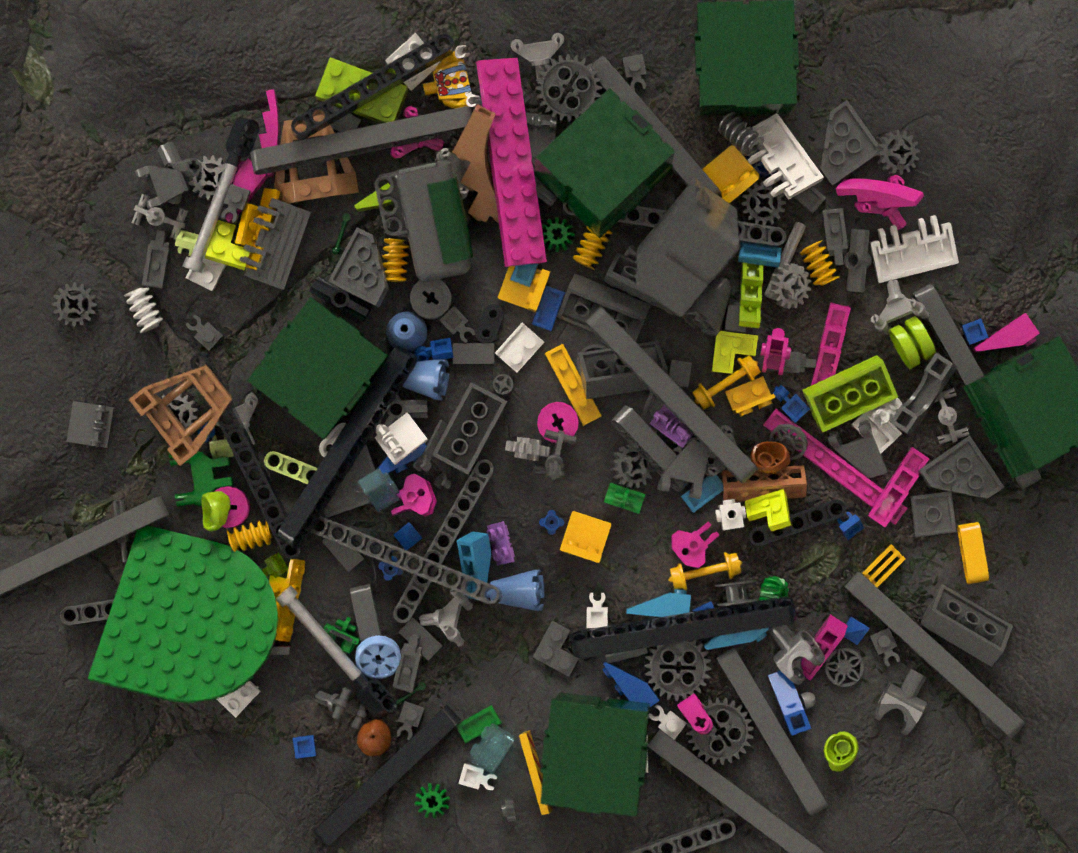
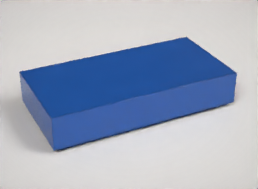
(548, 308)

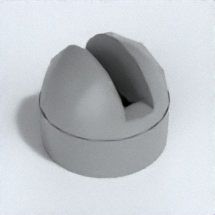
(807, 700)

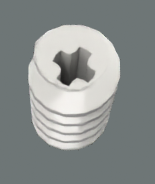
(143, 309)

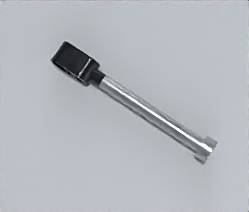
(237, 149)
(370, 693)

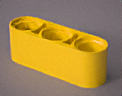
(973, 552)

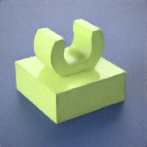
(186, 240)
(220, 448)

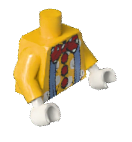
(452, 81)

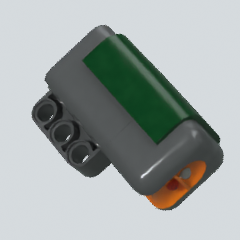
(432, 216)

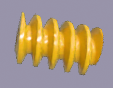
(590, 249)
(394, 259)
(818, 264)
(250, 536)

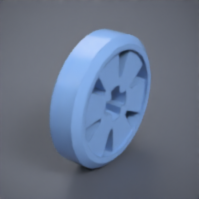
(382, 646)

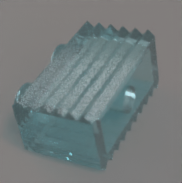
(379, 489)
(491, 748)

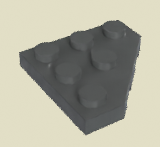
(846, 144)
(361, 269)
(962, 471)
(349, 493)

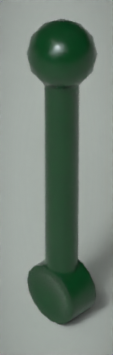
(346, 217)
(421, 686)

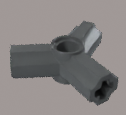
(172, 160)
(414, 408)

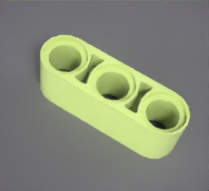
(284, 463)

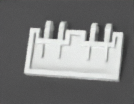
(784, 153)
(915, 253)

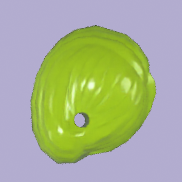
(215, 510)
(841, 745)

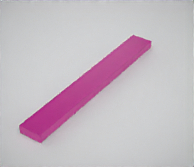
(835, 466)

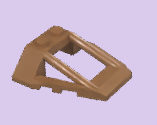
(317, 187)
(165, 421)

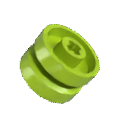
(912, 342)

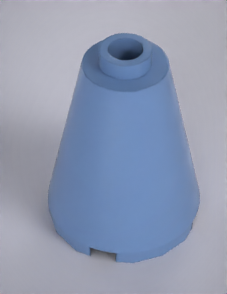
(413, 337)
(429, 378)
(520, 590)

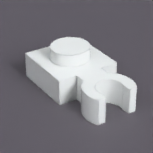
(888, 410)
(597, 614)
(670, 723)
(473, 776)

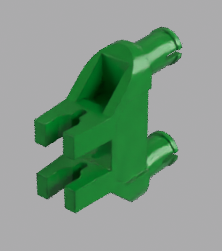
(203, 478)

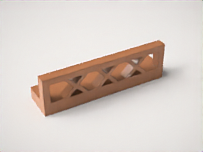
(750, 489)

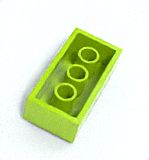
(342, 75)
(850, 393)

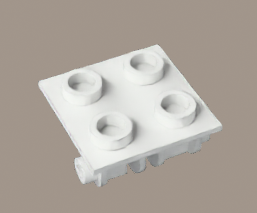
(412, 43)
(400, 438)
(240, 698)

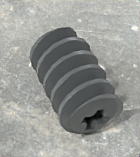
(739, 135)

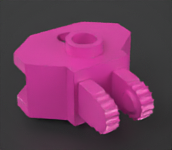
(775, 351)
(413, 498)
(694, 544)

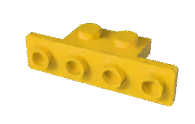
(248, 230)
(279, 584)

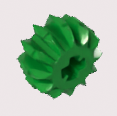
(564, 233)
(773, 588)
(425, 803)

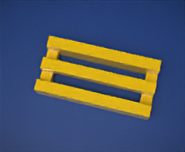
(896, 553)

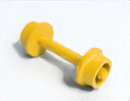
(748, 367)
(731, 564)

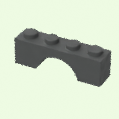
(917, 406)

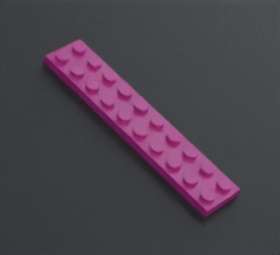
(511, 163)

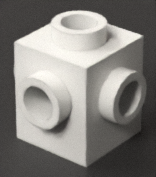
(734, 522)

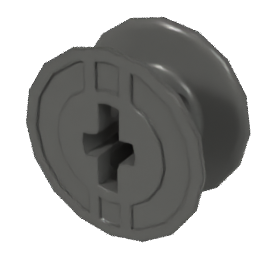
(419, 301)
(736, 592)

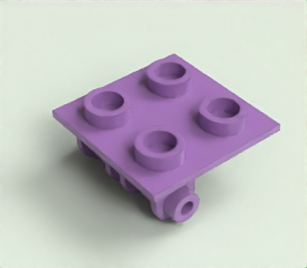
(671, 426)
(498, 536)

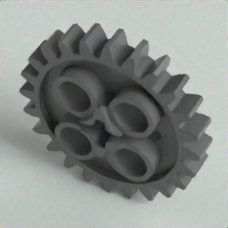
(552, 77)
(676, 686)
(735, 720)

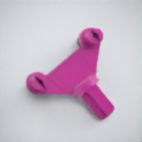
(435, 144)
(892, 212)

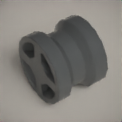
(500, 383)

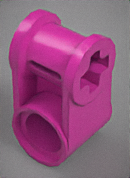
(694, 712)

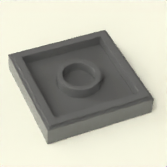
(933, 514)

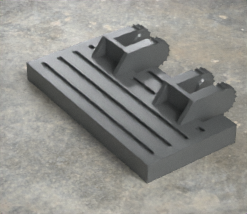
(278, 244)

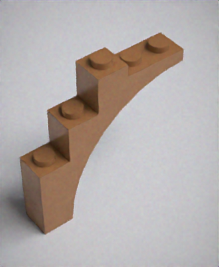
(478, 176)

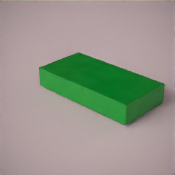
(475, 724)

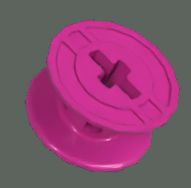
(562, 411)
(238, 498)

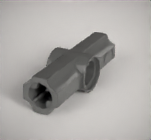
(857, 260)

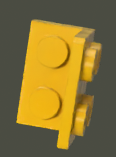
(731, 173)
(522, 295)
(749, 395)
(585, 536)

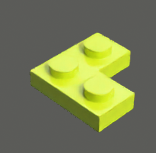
(222, 250)
(729, 344)
(772, 505)

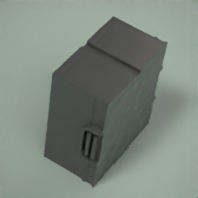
(687, 247)

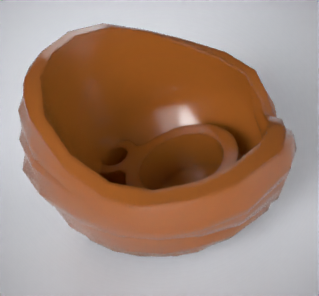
(770, 457)
(374, 738)

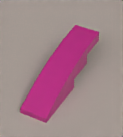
(272, 124)
(883, 192)
(831, 342)
(898, 487)

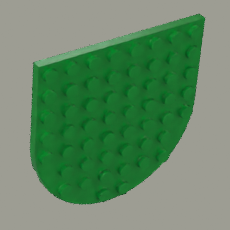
(186, 620)

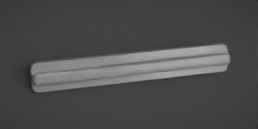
(788, 252)

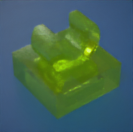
(275, 566)

